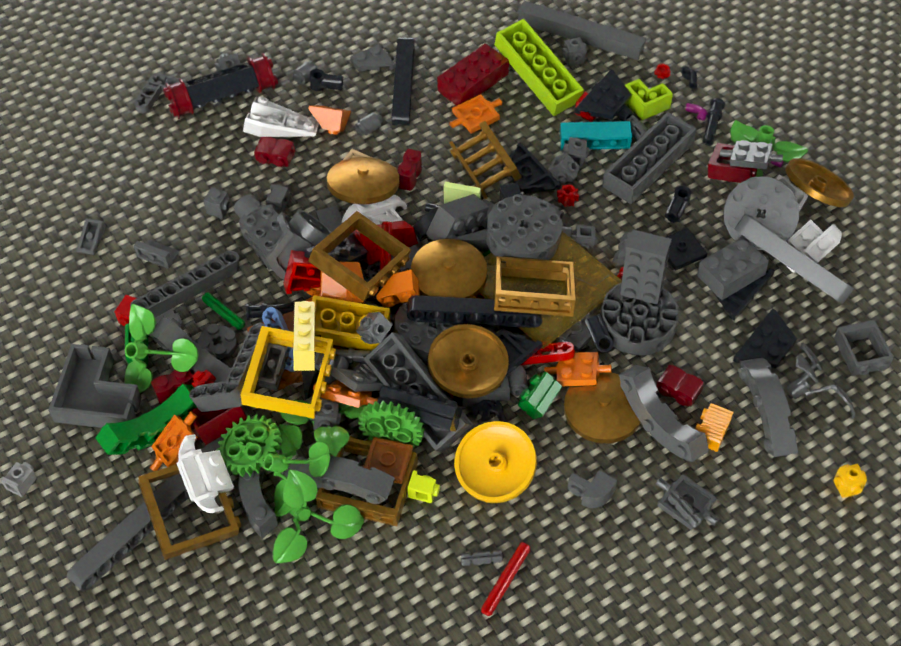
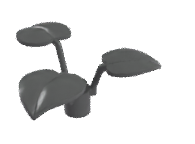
(801, 385)

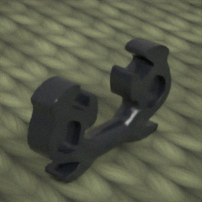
(486, 408)

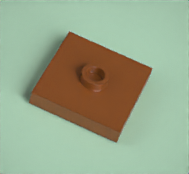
(389, 457)

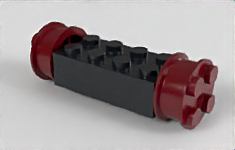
(220, 84)

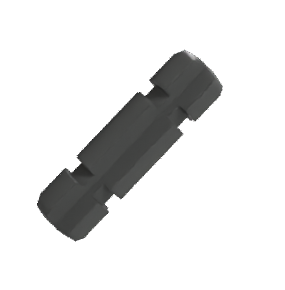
(684, 509)
(481, 557)

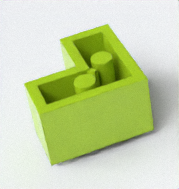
(647, 101)

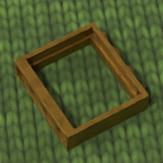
(345, 277)
(535, 302)
(368, 510)
(192, 544)

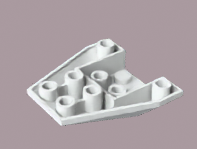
(273, 120)

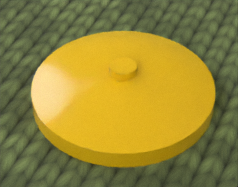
(495, 462)

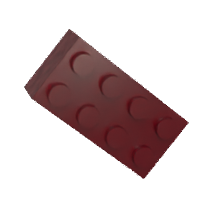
(473, 75)

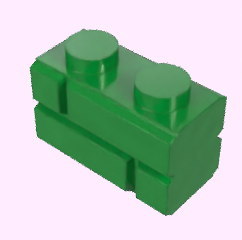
(539, 395)

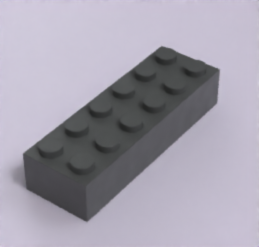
(649, 158)
(399, 364)

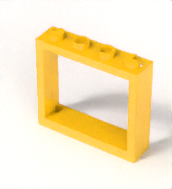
(285, 338)

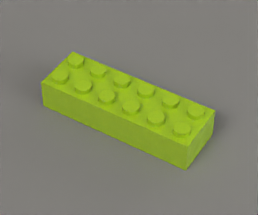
(538, 67)

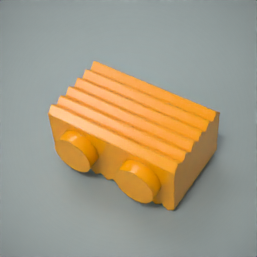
(715, 425)

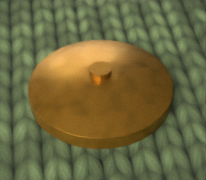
(363, 180)
(819, 182)
(449, 269)
(468, 361)
(600, 410)

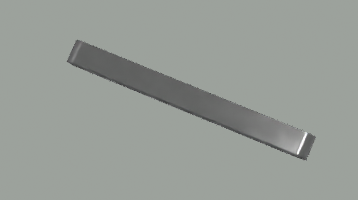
(130, 532)

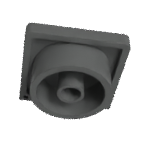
(298, 234)

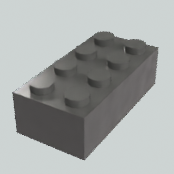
(645, 266)

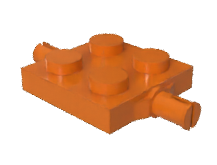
(474, 112)
(580, 370)
(343, 394)
(170, 440)

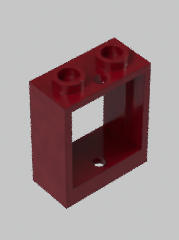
(725, 172)
(212, 424)

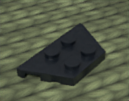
(605, 98)
(533, 174)
(347, 251)
(739, 300)
(769, 341)
(518, 348)

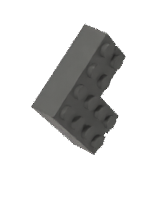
(86, 395)

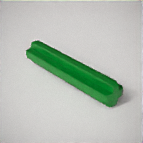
(223, 311)

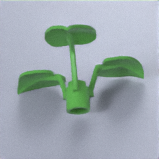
(765, 134)
(141, 324)
(334, 436)
(292, 440)
(296, 493)

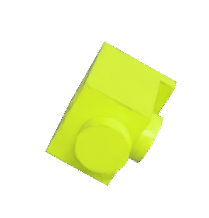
(422, 487)

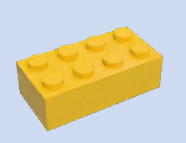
(341, 319)

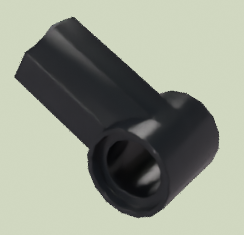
(320, 80)
(678, 204)
(598, 331)

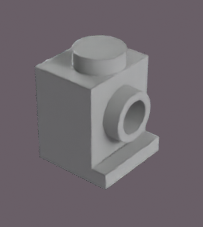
(19, 478)

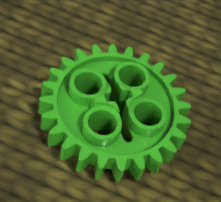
(391, 423)
(248, 444)

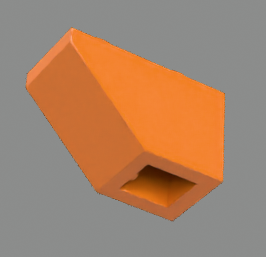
(398, 289)

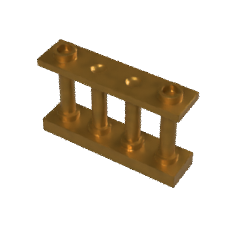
(493, 146)

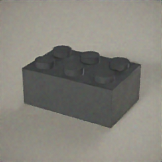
(458, 218)
(732, 268)

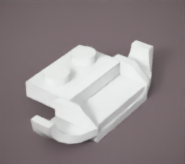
(378, 211)
(814, 242)
(203, 475)

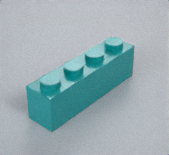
(598, 134)

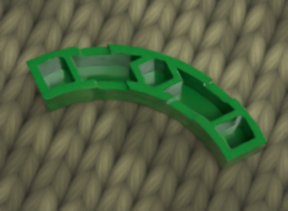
(144, 430)

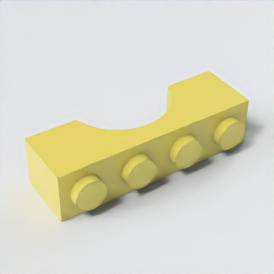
(304, 336)

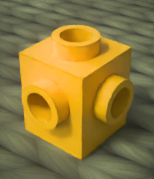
(850, 480)

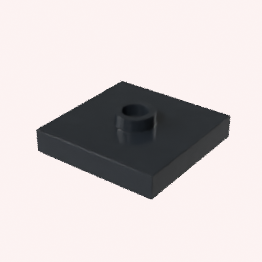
(684, 249)

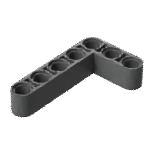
(228, 393)

